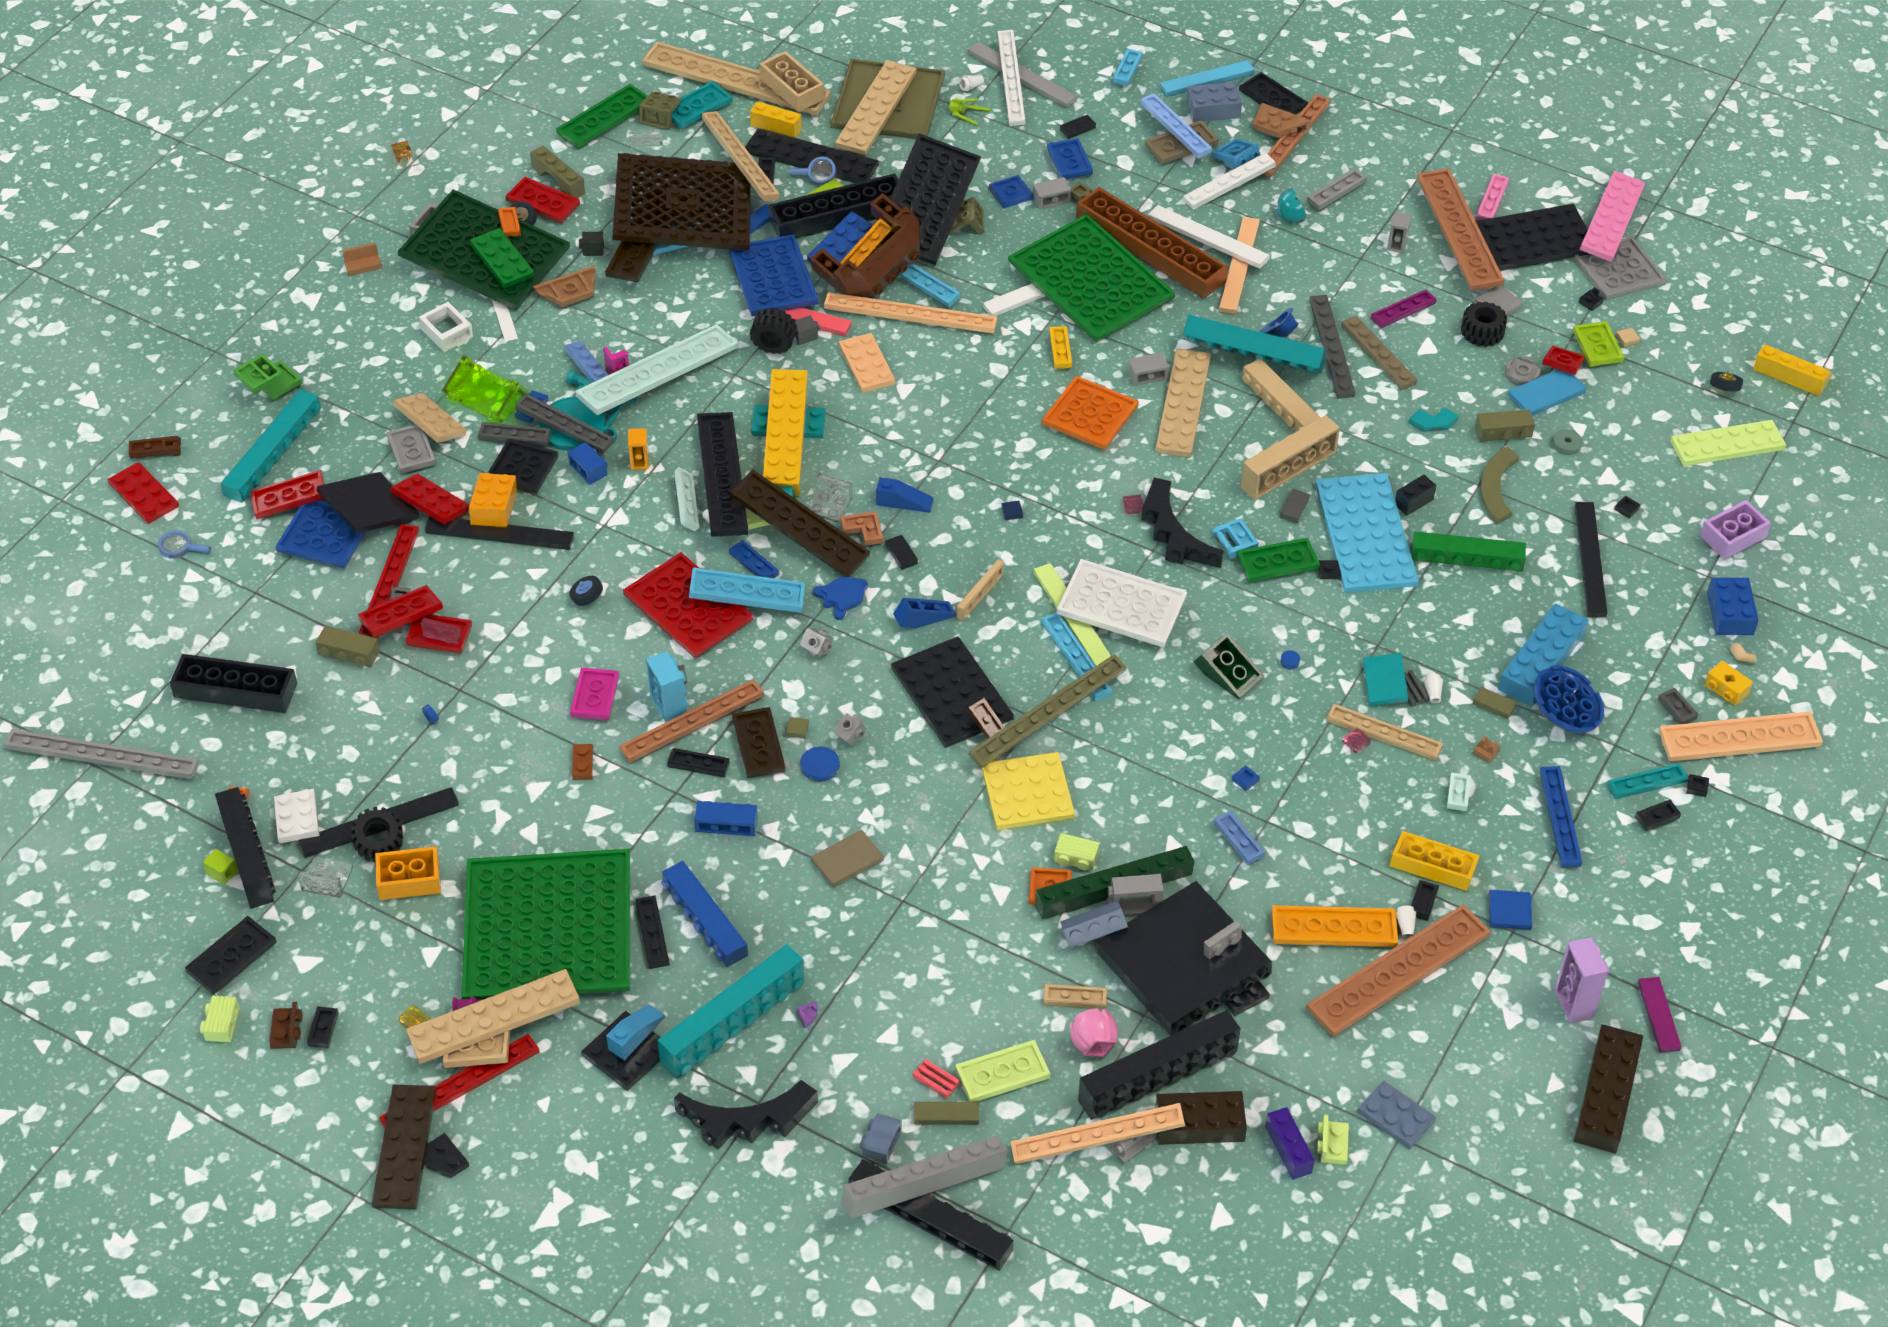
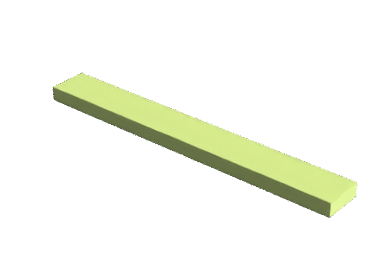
(1083, 632)

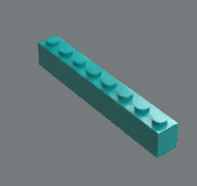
(270, 446)

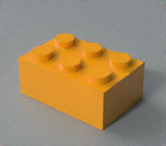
(493, 500)
(408, 873)

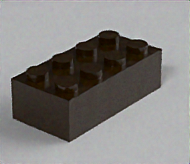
(1207, 1117)

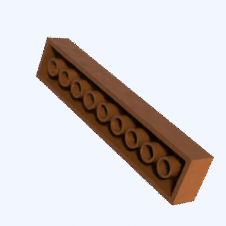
(1154, 243)

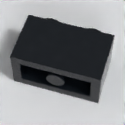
(1415, 494)

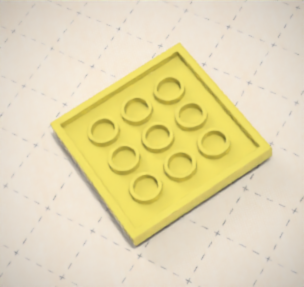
(1028, 791)

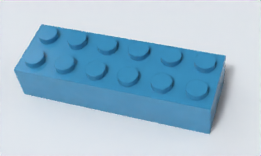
(1546, 647)

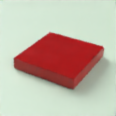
(1564, 360)

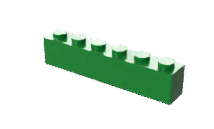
(1468, 551)

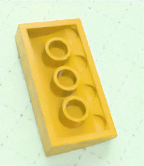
(1434, 860)

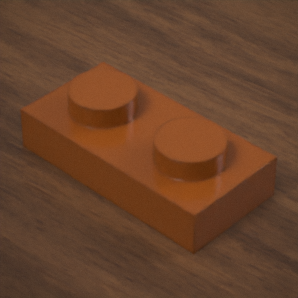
(582, 762)

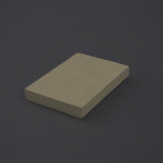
(847, 858)

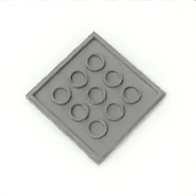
(1626, 274)

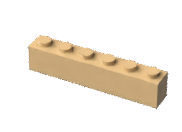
(1278, 395)

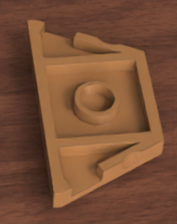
(1277, 121)
(569, 288)

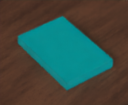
(1385, 679)

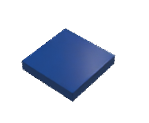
(1011, 191)
(1510, 909)

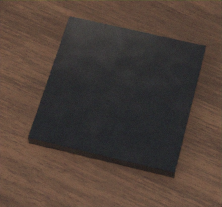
(366, 502)

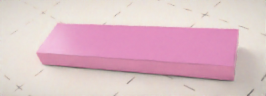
(1492, 197)

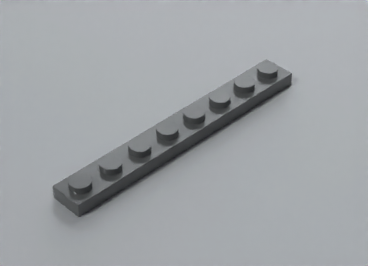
(1331, 342)

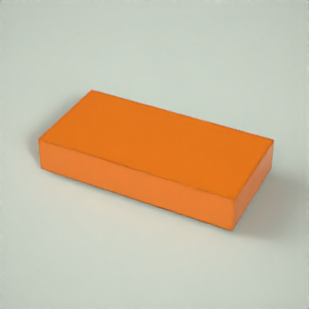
(509, 221)

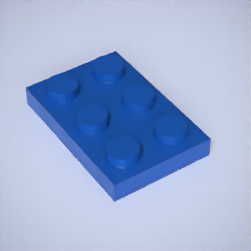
(1069, 158)

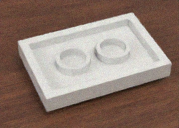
(296, 816)

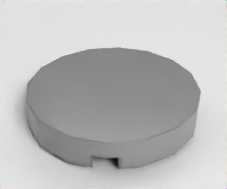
(1522, 370)

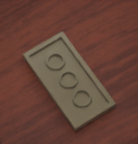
(1169, 148)

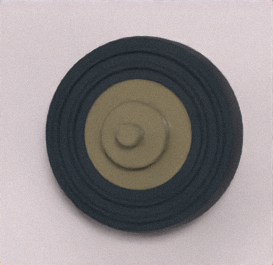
(525, 212)

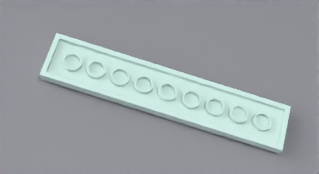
(656, 369)

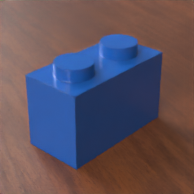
(587, 463)

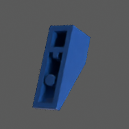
(901, 495)
(922, 612)

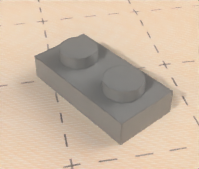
(1222, 940)

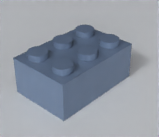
(1214, 102)

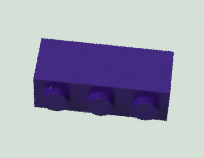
(1289, 1143)

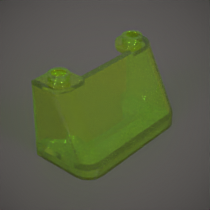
(483, 391)

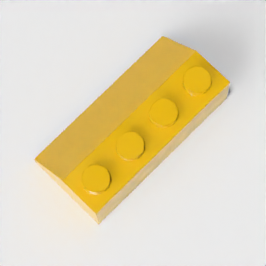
(1792, 370)

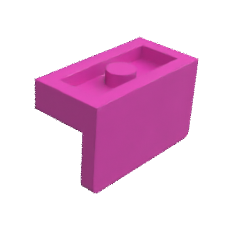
(615, 361)

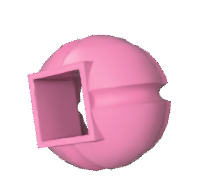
(1094, 1032)

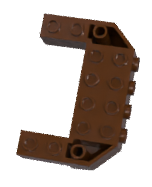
(884, 263)

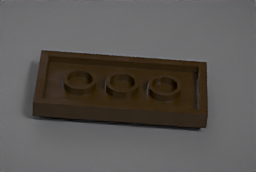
(758, 742)

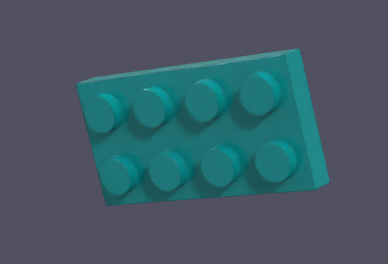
(702, 100)
(813, 421)

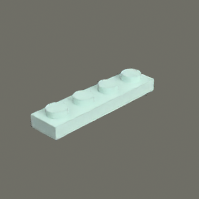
(686, 499)

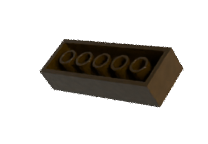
(1608, 1089)

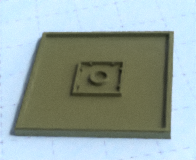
(913, 111)

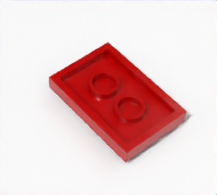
(416, 639)

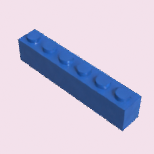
(704, 913)

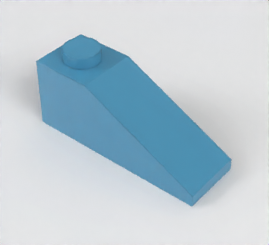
(633, 1030)

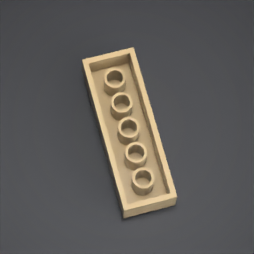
(1290, 457)

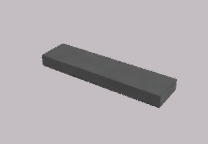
(525, 434)

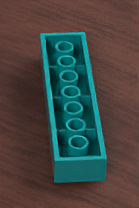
(1256, 343)
(731, 1011)

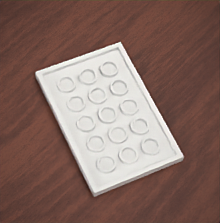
(1122, 603)

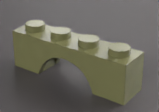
(569, 181)

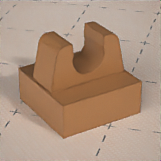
(1486, 749)

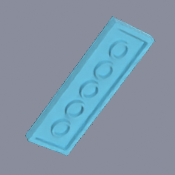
(747, 590)

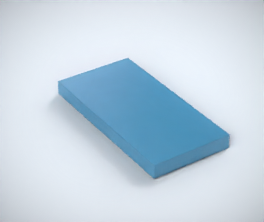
(1547, 391)

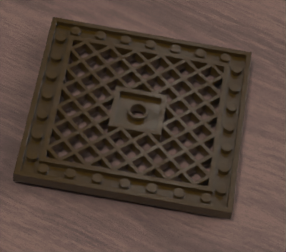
(628, 230)

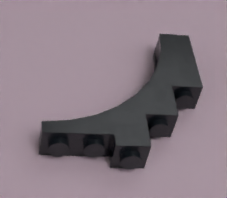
(1168, 530)
(749, 1122)

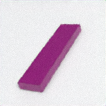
(1403, 308)
(1659, 1014)

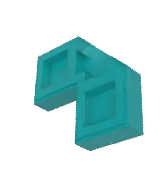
(1426, 422)

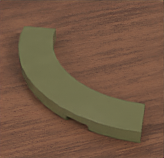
(1491, 484)

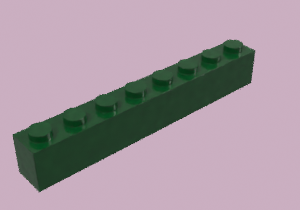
(1094, 886)

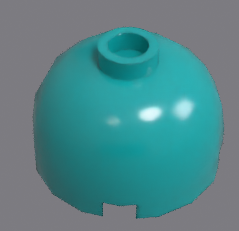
(1290, 207)

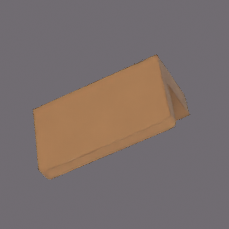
(361, 259)

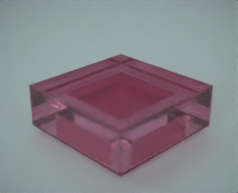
(1133, 504)
(1356, 740)

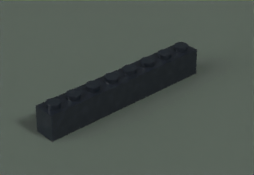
(947, 1223)

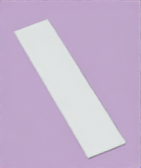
(505, 321)

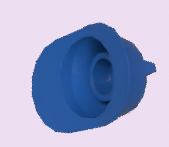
(1282, 325)

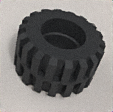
(1483, 324)
(773, 331)
(376, 819)

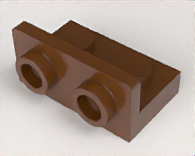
(285, 1027)

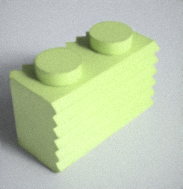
(1076, 852)
(220, 1018)

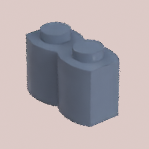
(881, 1138)

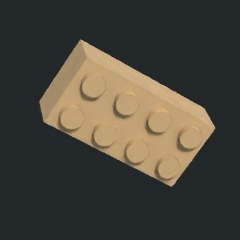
(792, 81)

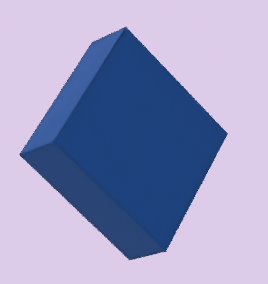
(1245, 778)

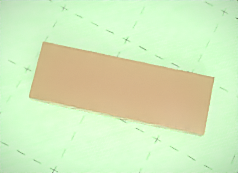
(1075, 996)

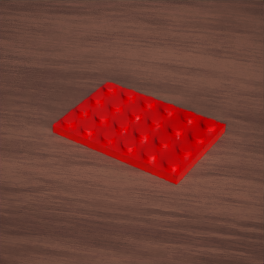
(689, 621)

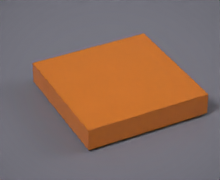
(1045, 877)

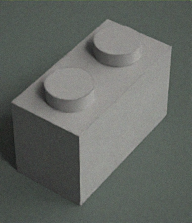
(1051, 193)
(1399, 232)
(1148, 369)

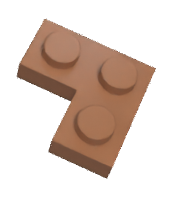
(866, 523)

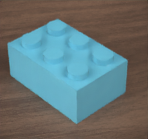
(666, 685)

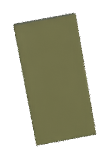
(1494, 702)

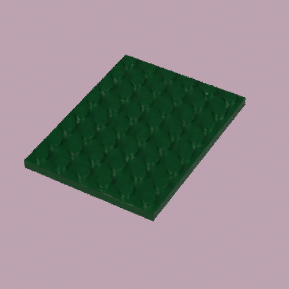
(445, 248)

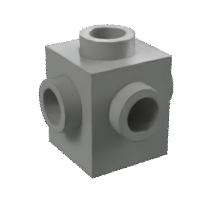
(817, 641)
(850, 729)

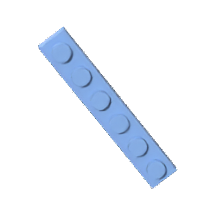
(1176, 125)

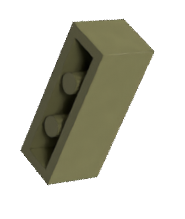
(1504, 425)
(347, 646)

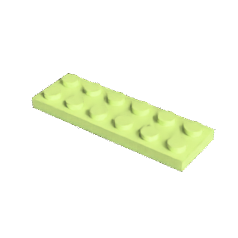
(1728, 442)

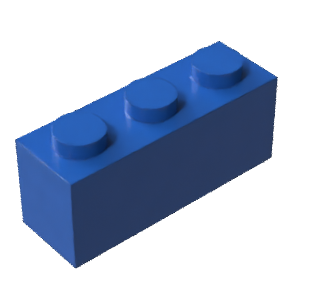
(726, 818)

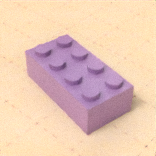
(1581, 980)

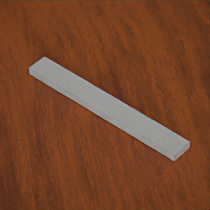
(1027, 77)

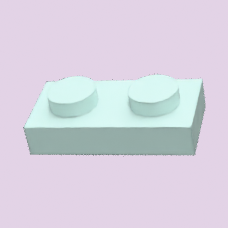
(1458, 791)

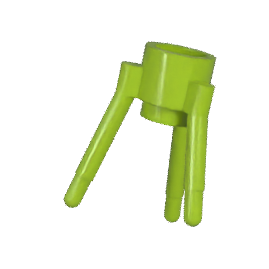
(957, 107)

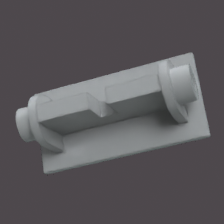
(1130, 1147)

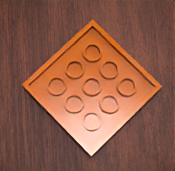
(1090, 412)

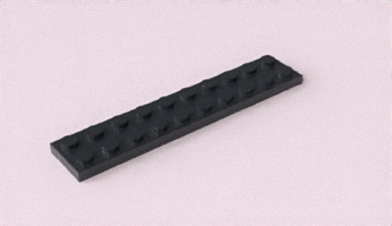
(721, 473)

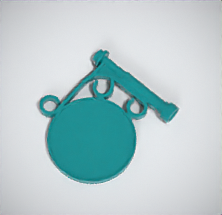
(578, 410)

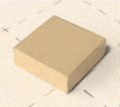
(1627, 337)

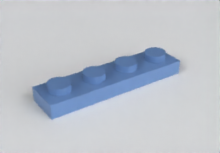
(585, 361)

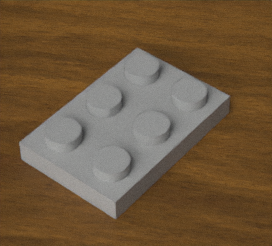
(411, 448)

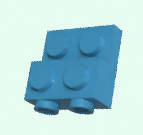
(1236, 153)

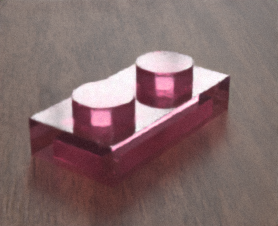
(440, 631)

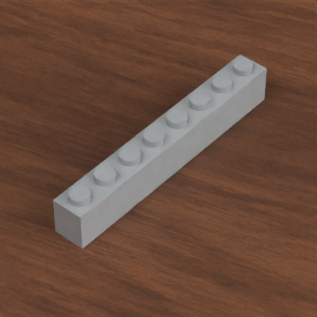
(923, 1177)

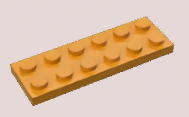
(1334, 926)

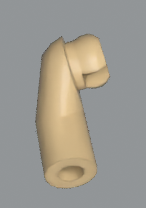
(1741, 655)

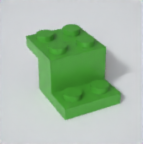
(266, 376)

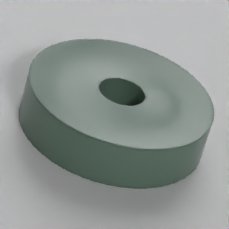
(1567, 442)

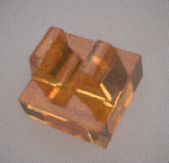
(401, 150)

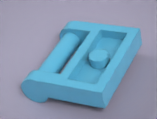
(1238, 533)

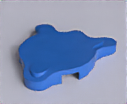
(842, 594)

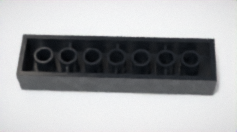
(829, 207)
(1159, 1065)

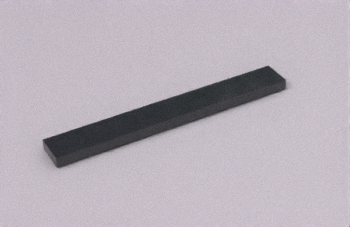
(509, 534)
(1590, 559)
(406, 812)

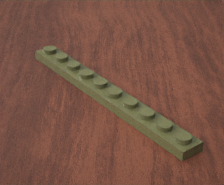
(1047, 711)

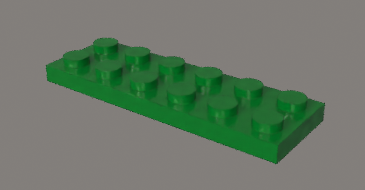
(602, 116)

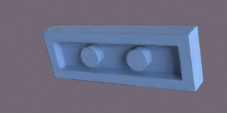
(1239, 837)

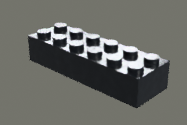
(233, 683)
(246, 847)

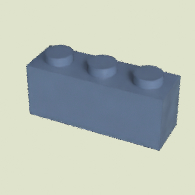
(1093, 924)

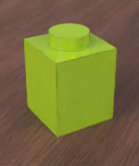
(220, 866)

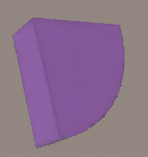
(808, 1013)

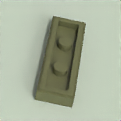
(946, 1112)

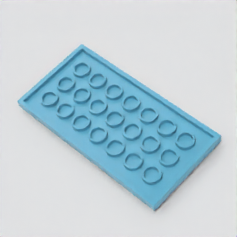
(1366, 532)

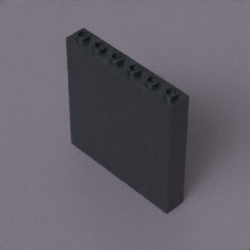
(1166, 964)

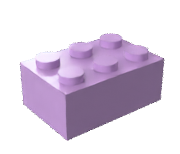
(1735, 529)

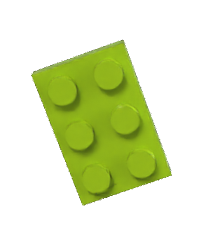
(1598, 343)

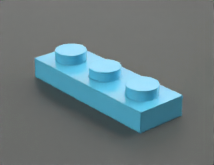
(1127, 67)

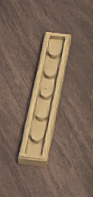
(1385, 732)

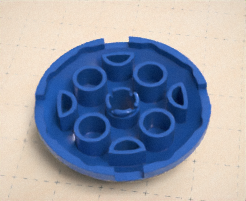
(1568, 699)

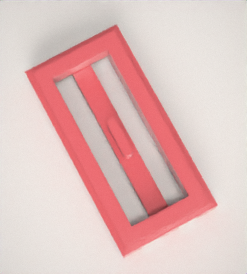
(937, 1075)

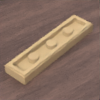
(980, 590)

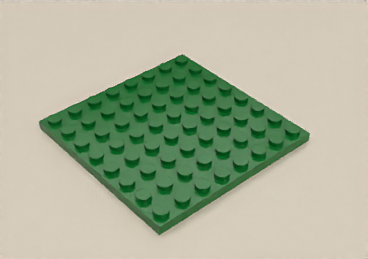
(544, 917)

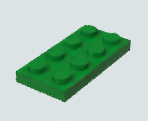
(502, 258)
(1278, 560)

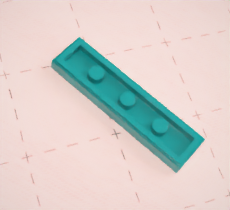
(1647, 781)

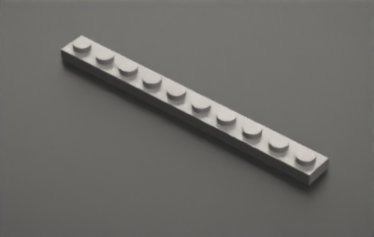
(101, 754)

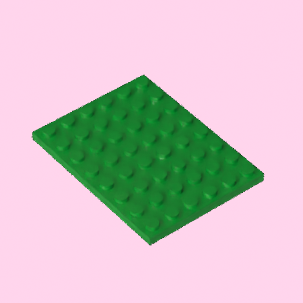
(1091, 277)

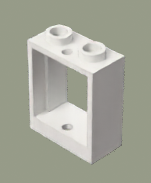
(446, 340)

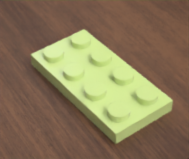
(1002, 1071)

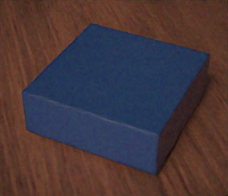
(1012, 510)

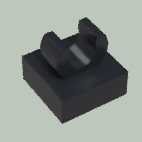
(1591, 299)

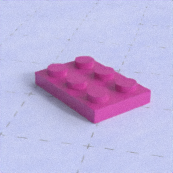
(594, 693)

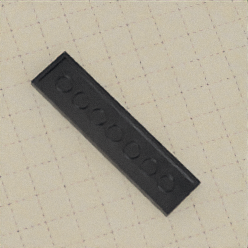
(801, 153)

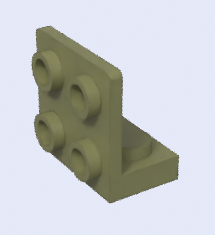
(658, 109)
(970, 214)

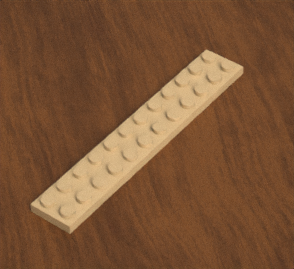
(723, 73)

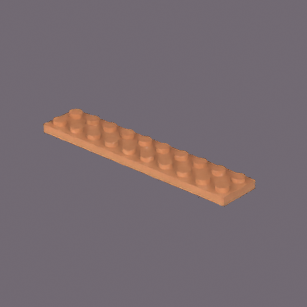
(1460, 229)
(1398, 970)

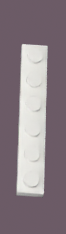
(1229, 181)

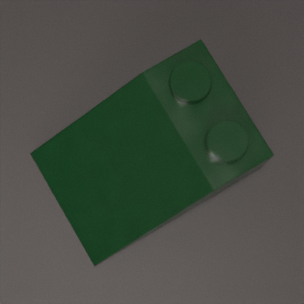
(1229, 666)

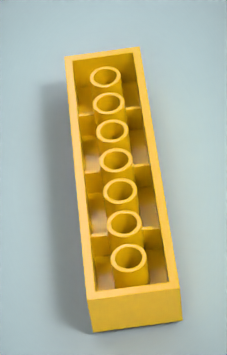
(786, 428)

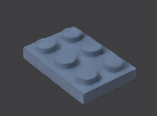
(1396, 1114)

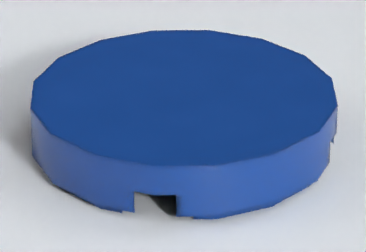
(820, 763)

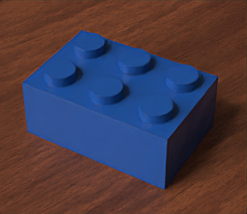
(1732, 606)

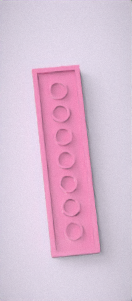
(1612, 216)

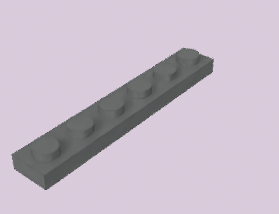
(564, 423)

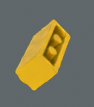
(775, 119)

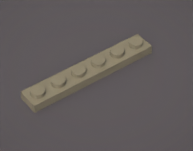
(1379, 353)

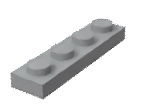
(1336, 189)

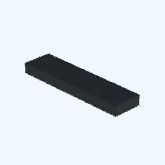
(652, 932)

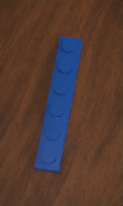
(1560, 817)

